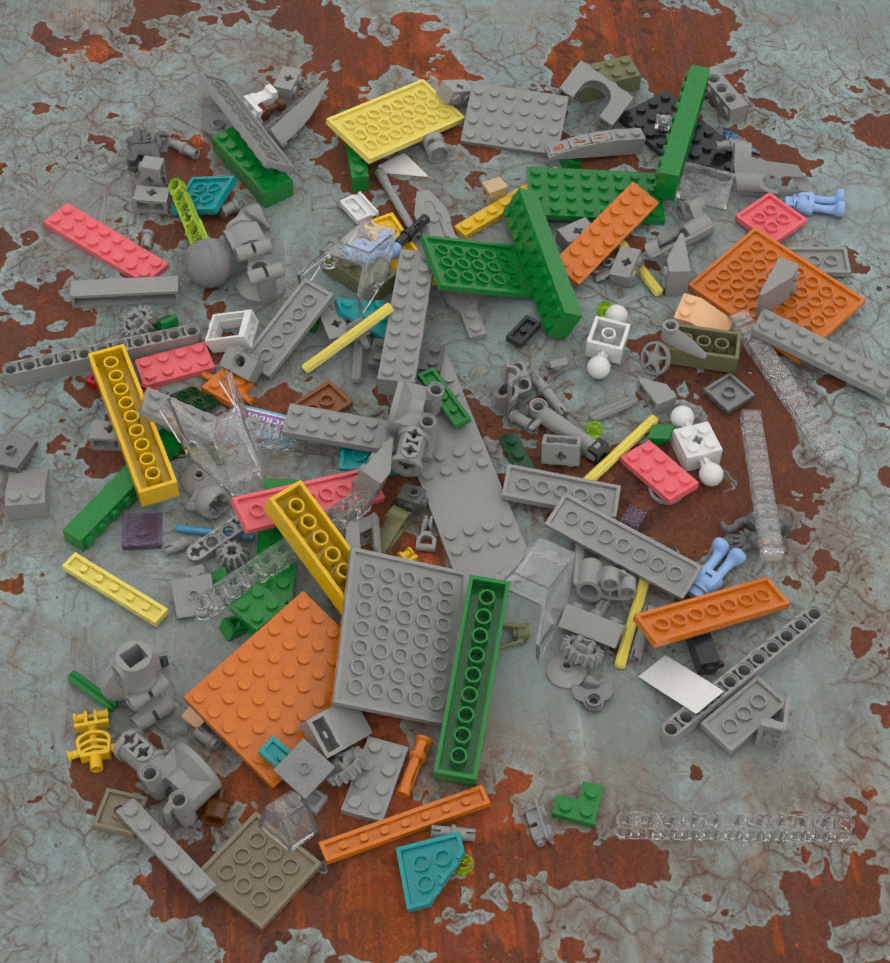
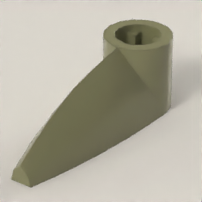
(396, 524)

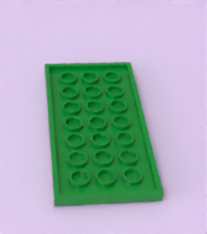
(587, 193)

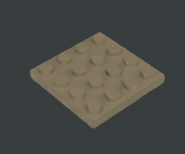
(259, 873)

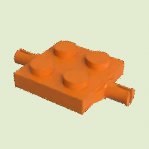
(213, 387)

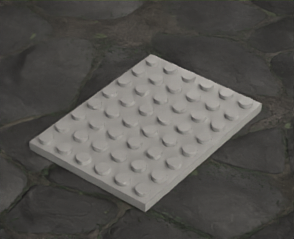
(398, 636)

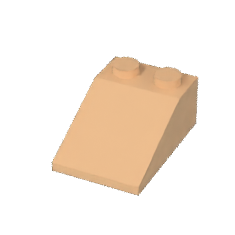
(698, 312)

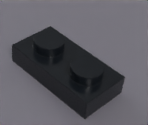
(523, 331)

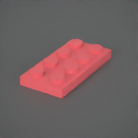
(175, 365)
(659, 472)

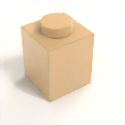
(494, 189)

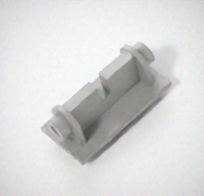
(538, 815)

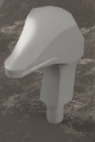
(255, 213)

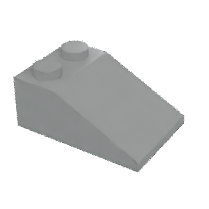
(677, 270)
(778, 285)
(27, 494)

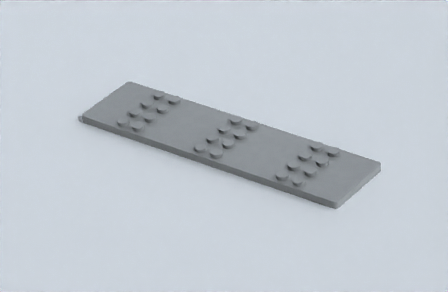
(466, 495)

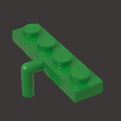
(450, 405)

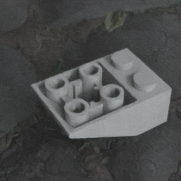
(376, 471)
(335, 729)

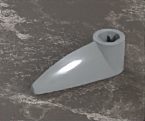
(673, 336)

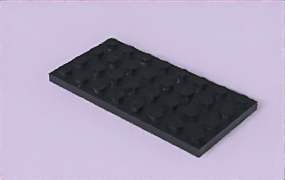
(701, 148)

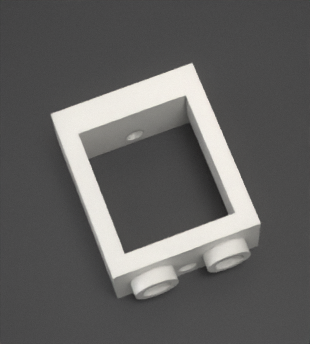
(244, 319)

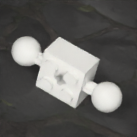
(607, 341)
(696, 446)

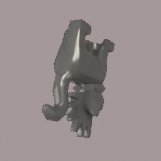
(141, 145)
(747, 539)

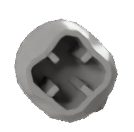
(208, 501)

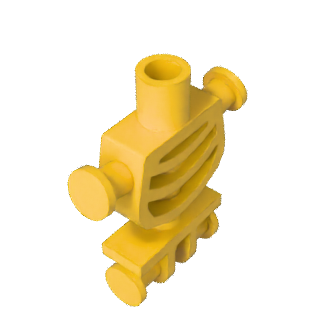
(94, 743)

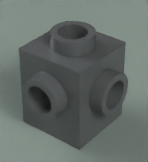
(412, 498)

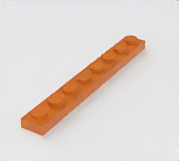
(404, 824)

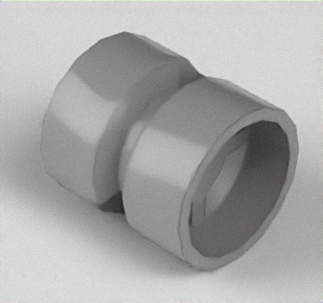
(435, 147)

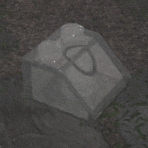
(288, 821)

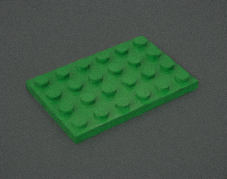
(476, 267)

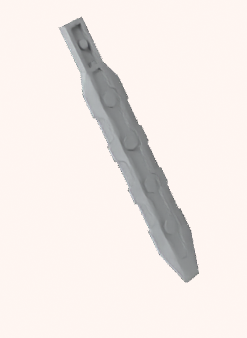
(440, 225)

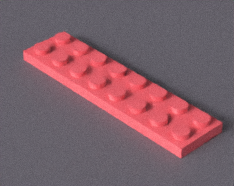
(105, 243)
(325, 490)

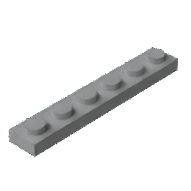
(166, 850)

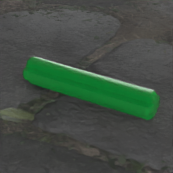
(91, 690)

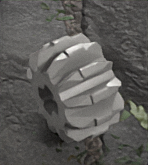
(232, 555)

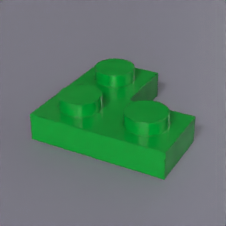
(581, 810)

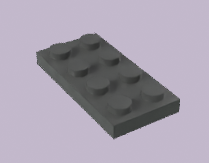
(431, 356)

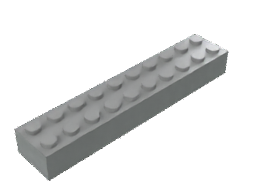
(406, 323)

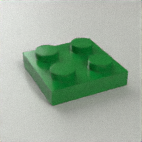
(256, 606)

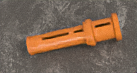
(417, 757)

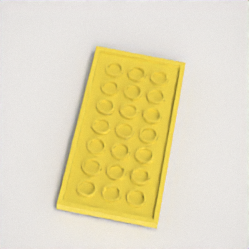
(394, 121)

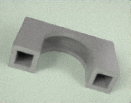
(586, 77)

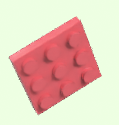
(771, 217)

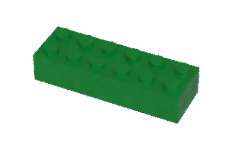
(265, 184)

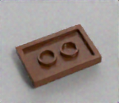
(326, 397)

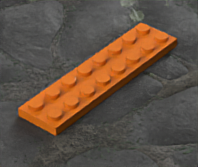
(606, 233)
(710, 612)

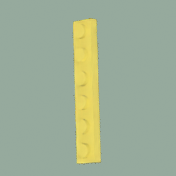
(115, 589)

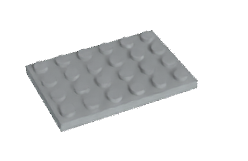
(513, 119)

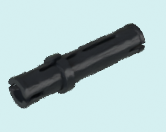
(416, 227)

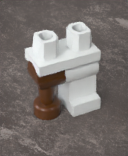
(264, 103)

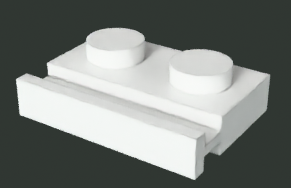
(358, 208)

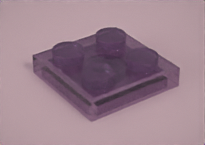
(142, 531)

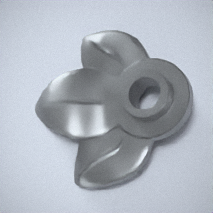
(602, 271)
(592, 691)

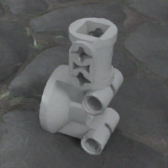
(261, 280)
(413, 427)
(138, 683)
(180, 769)

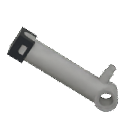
(543, 415)

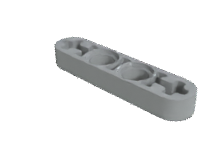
(215, 534)

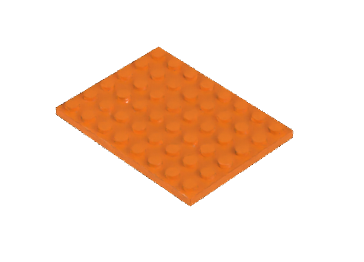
(740, 273)
(271, 684)

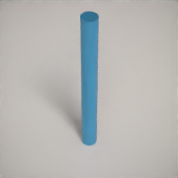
(204, 531)

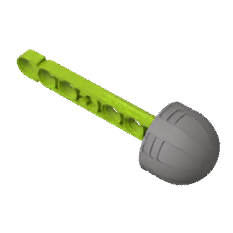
(206, 258)

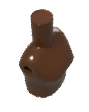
(216, 809)

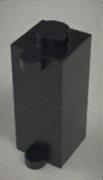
(704, 654)

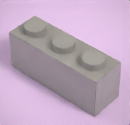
(592, 624)

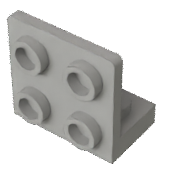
(772, 732)

